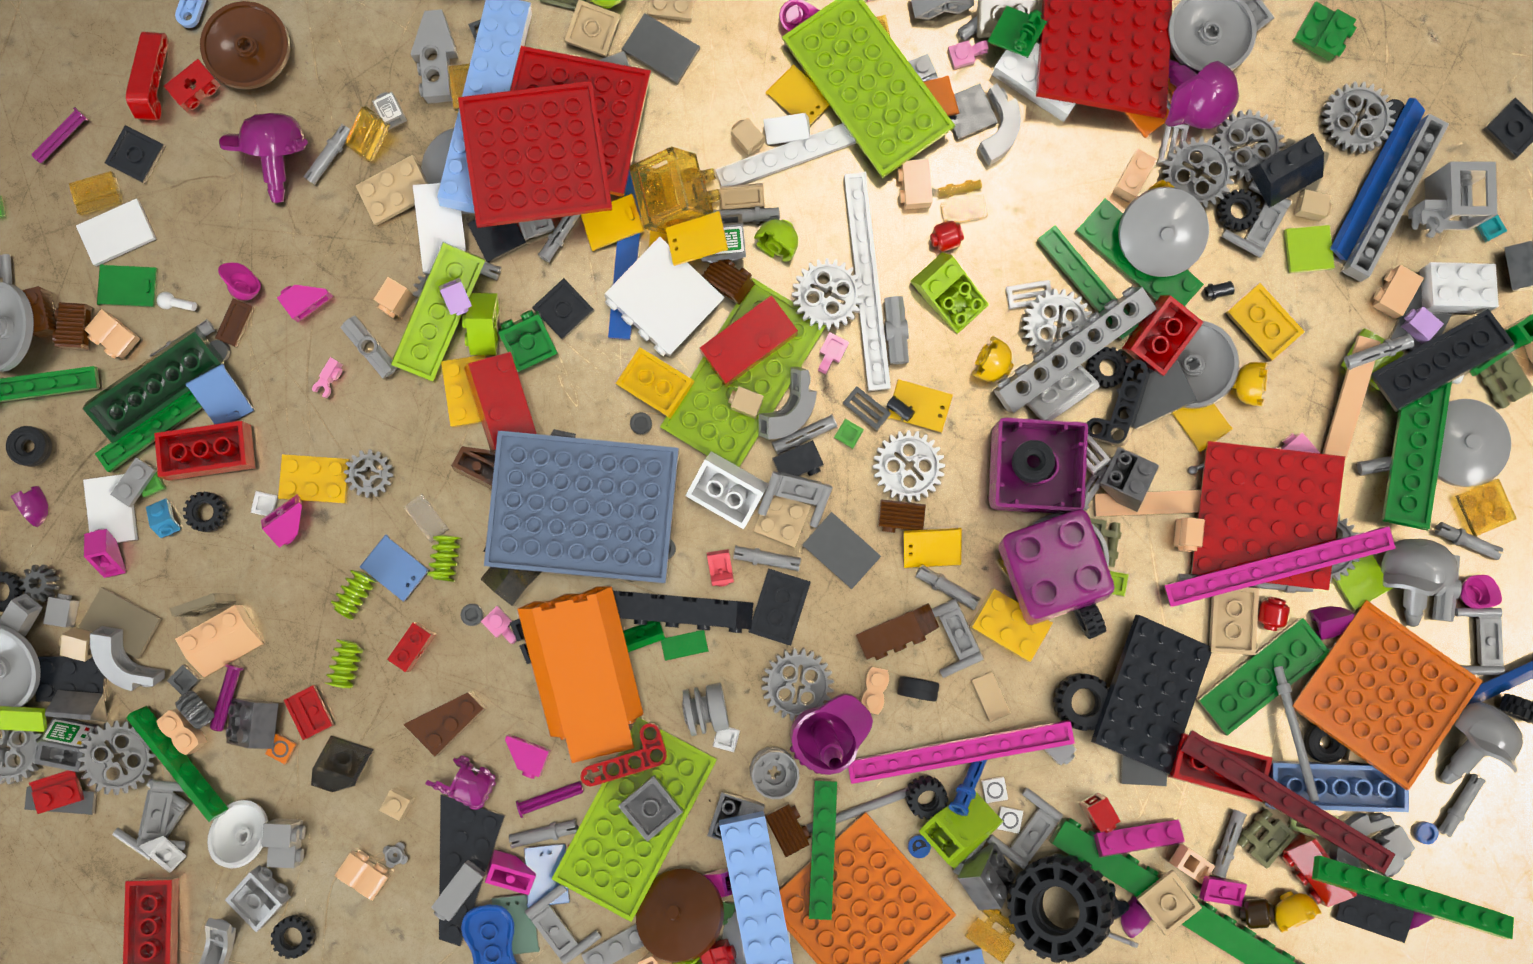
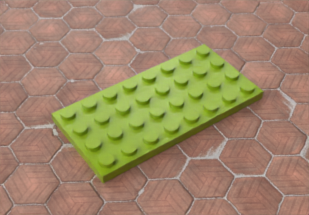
(868, 83)
(706, 417)
(608, 854)

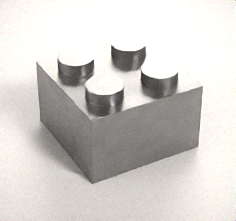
(650, 808)

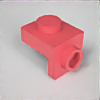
(720, 567)

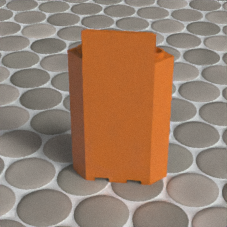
(583, 671)

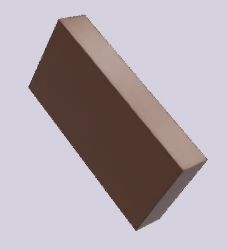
(234, 322)

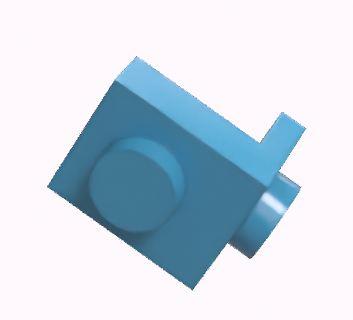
(161, 518)

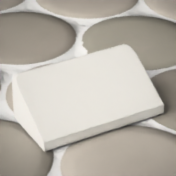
(787, 128)
(163, 853)

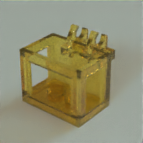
(673, 190)

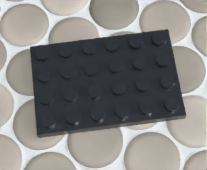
(1152, 694)

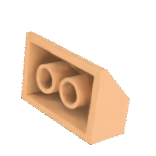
(219, 640)

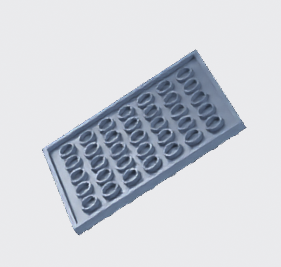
(581, 506)

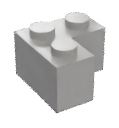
(931, 8)
(284, 842)
(1398, 842)

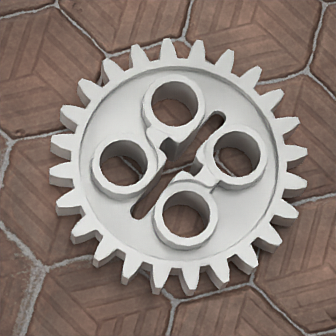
(817, 311)
(1037, 319)
(922, 451)

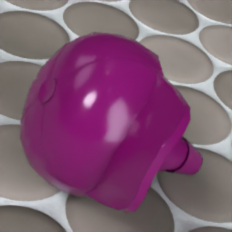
(1202, 98)
(270, 138)
(831, 734)

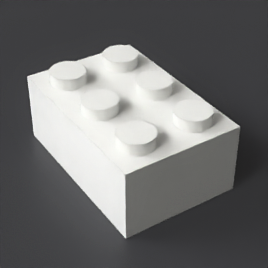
(1459, 287)
(727, 490)

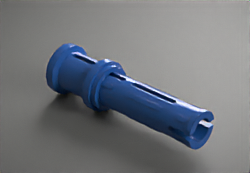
(966, 790)

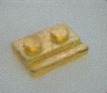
(367, 133)
(95, 193)

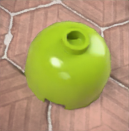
(777, 238)

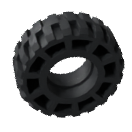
(1036, 928)

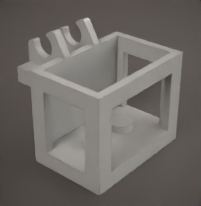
(1450, 195)

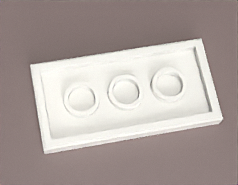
(435, 224)

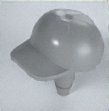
(1420, 569)
(1489, 734)

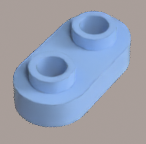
(189, 7)

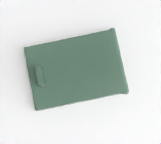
(525, 932)

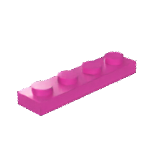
(1139, 838)

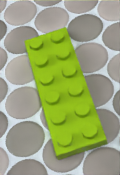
(431, 322)

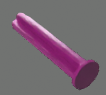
(59, 136)
(225, 696)
(549, 798)

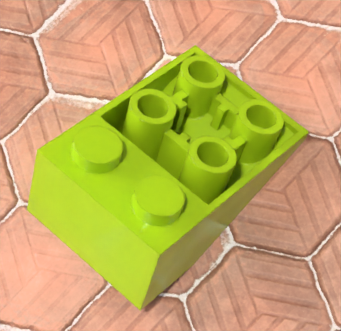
(950, 291)
(959, 835)

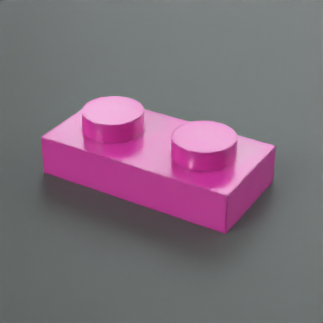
(1222, 891)

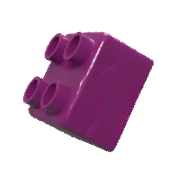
(1062, 489)
(1056, 566)

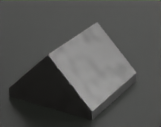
(77, 706)

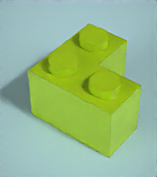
(482, 324)

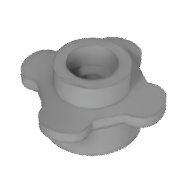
(401, 858)

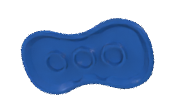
(489, 934)

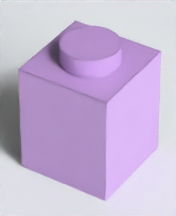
(455, 297)
(1421, 324)

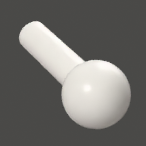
(166, 301)

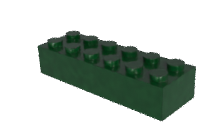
(152, 385)

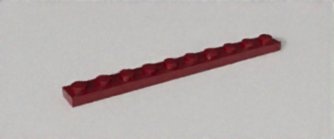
(1287, 802)

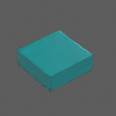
(1491, 228)

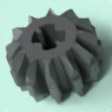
(47, 585)
(194, 709)

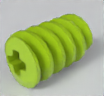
(444, 557)
(352, 594)
(344, 664)

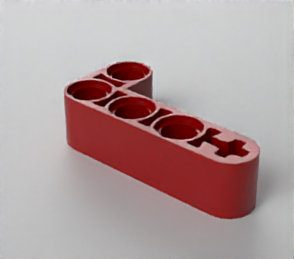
(146, 75)
(623, 760)

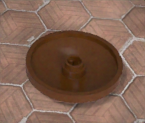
(245, 45)
(680, 916)

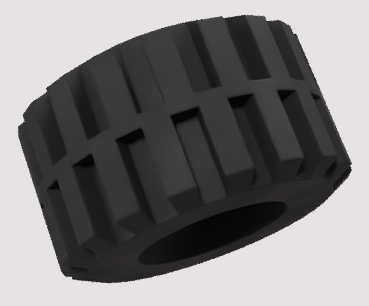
(1064, 696)

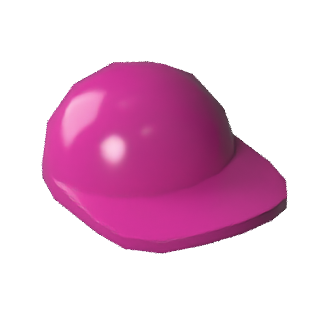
(795, 12)
(239, 280)
(1480, 592)

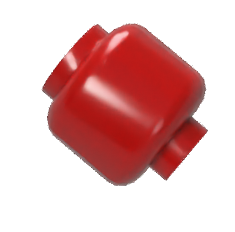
(947, 235)
(1273, 613)

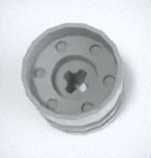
(705, 709)
(781, 783)

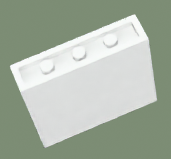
(662, 298)

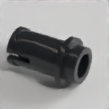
(1219, 290)
(900, 408)

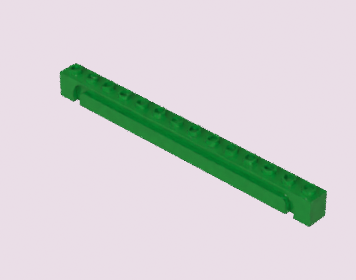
(1135, 879)

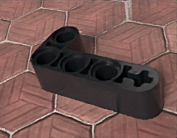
(1123, 402)

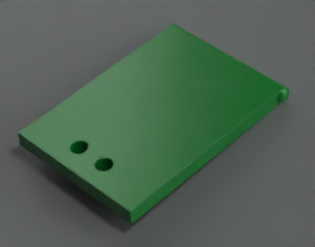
(126, 285)

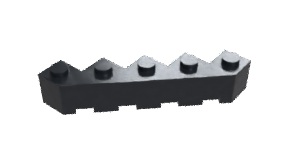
(684, 610)

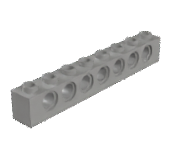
(1395, 198)
(1140, 307)

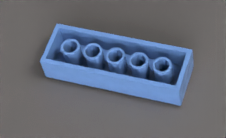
(1344, 786)

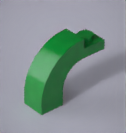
(1521, 334)

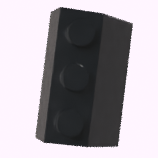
(1289, 170)

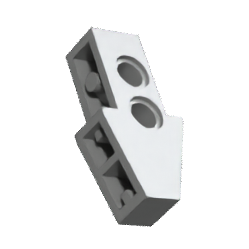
(431, 38)

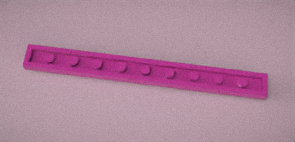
(1280, 566)
(961, 751)

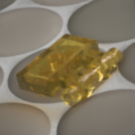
(966, 208)
(989, 938)

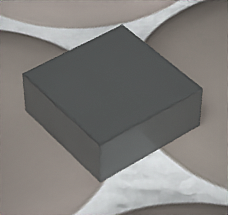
(184, 679)

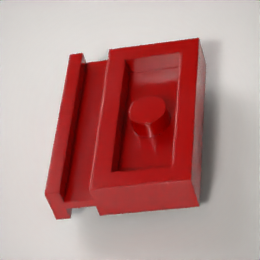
(308, 712)
(56, 791)

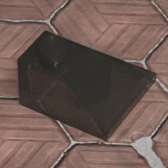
(510, 583)
(339, 765)

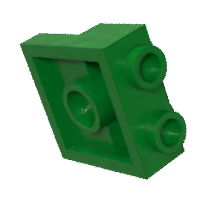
(1325, 31)
(527, 340)

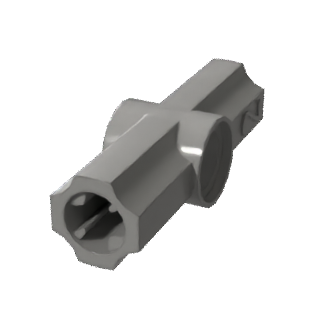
(896, 330)
(360, 336)
(1446, 598)

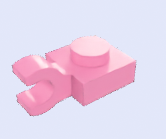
(964, 54)
(832, 350)
(329, 373)
(498, 623)

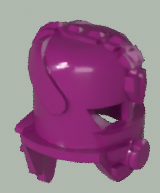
(466, 786)

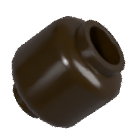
(1257, 913)

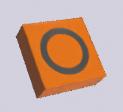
(281, 749)

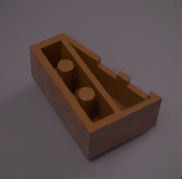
(476, 465)
(897, 632)
(445, 723)

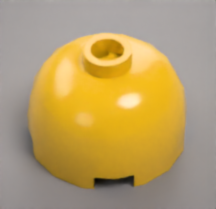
(994, 361)
(1251, 383)
(1295, 910)

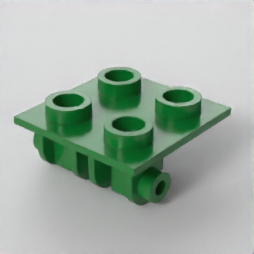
(1018, 31)

